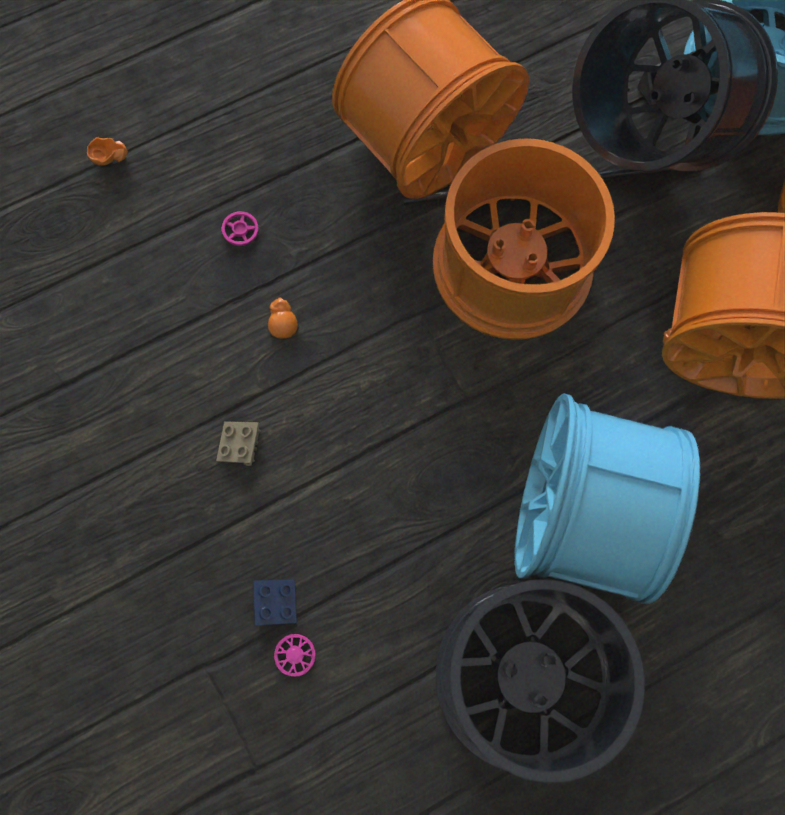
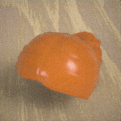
(106, 150)
(282, 320)

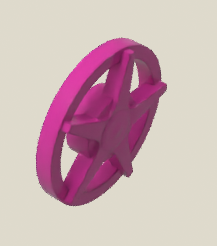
(240, 228)

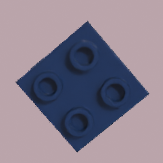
(274, 602)

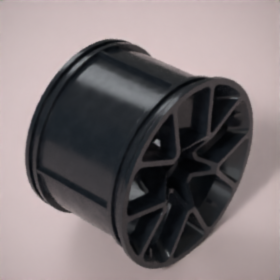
(680, 86)
(535, 678)

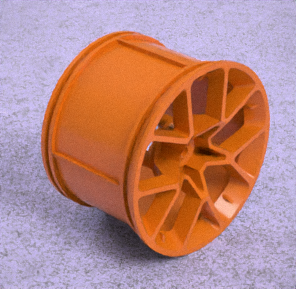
(426, 93)
(543, 176)
(732, 307)

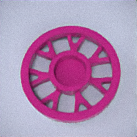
(294, 655)

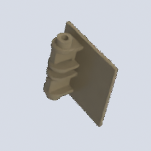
(238, 442)

